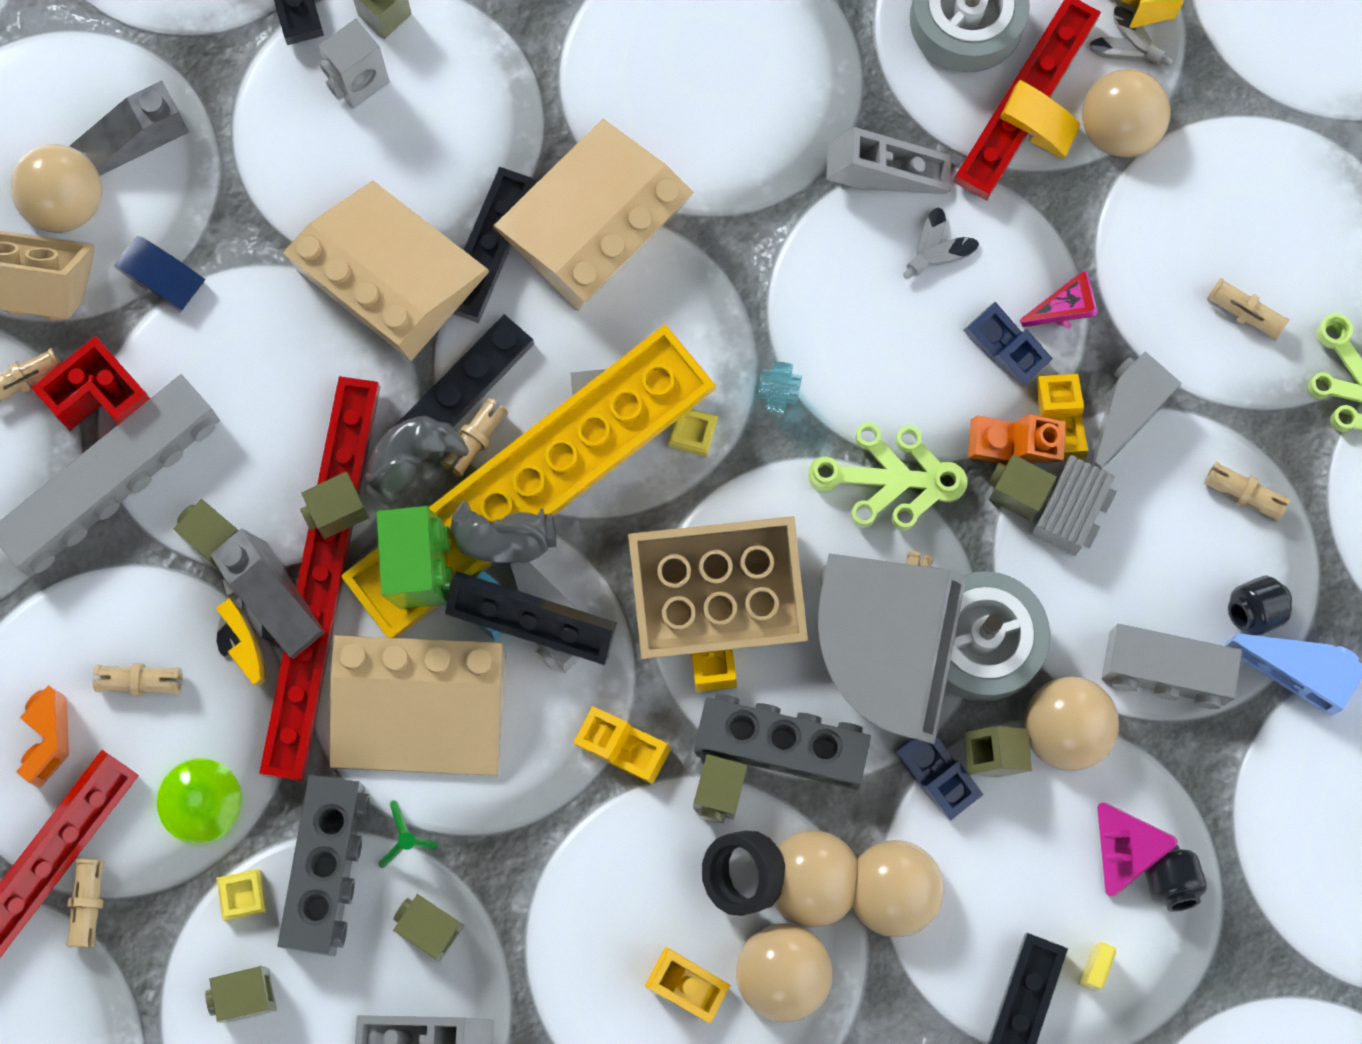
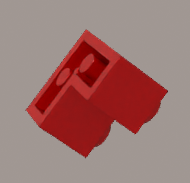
(87, 382)

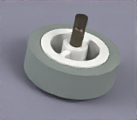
(968, 32)
(997, 639)

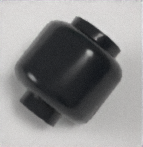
(1260, 605)
(1177, 880)

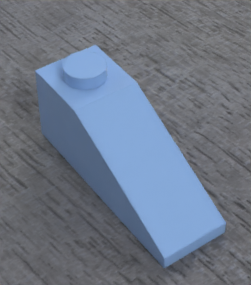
(1311, 670)

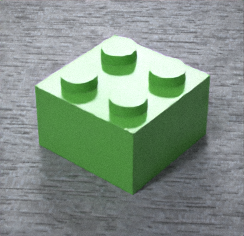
(413, 557)

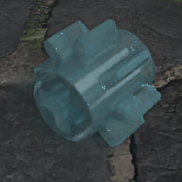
(779, 387)

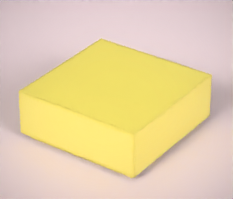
(693, 432)
(242, 895)
(1098, 966)

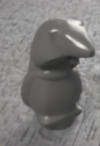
(403, 449)
(514, 539)

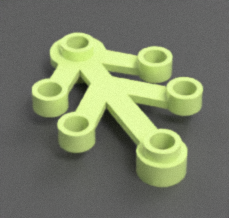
(1353, 363)
(895, 477)

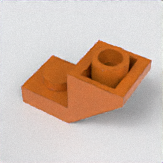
(1030, 438)
(48, 717)

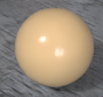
(1126, 113)
(56, 188)
(1071, 723)
(817, 879)
(897, 888)
(784, 972)

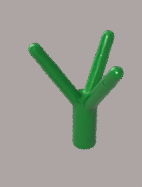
(405, 839)

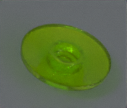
(213, 815)

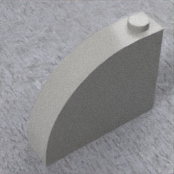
(890, 639)

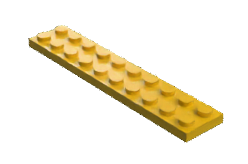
(559, 456)

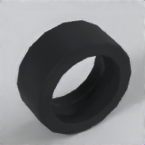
(718, 881)

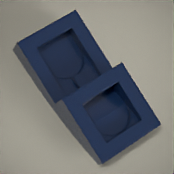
(159, 272)
(1006, 345)
(939, 775)

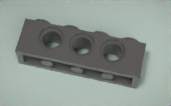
(842, 769)
(322, 799)

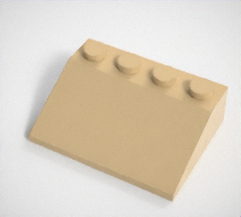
(593, 212)
(386, 267)
(717, 587)
(416, 705)

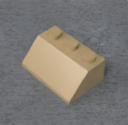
(43, 275)

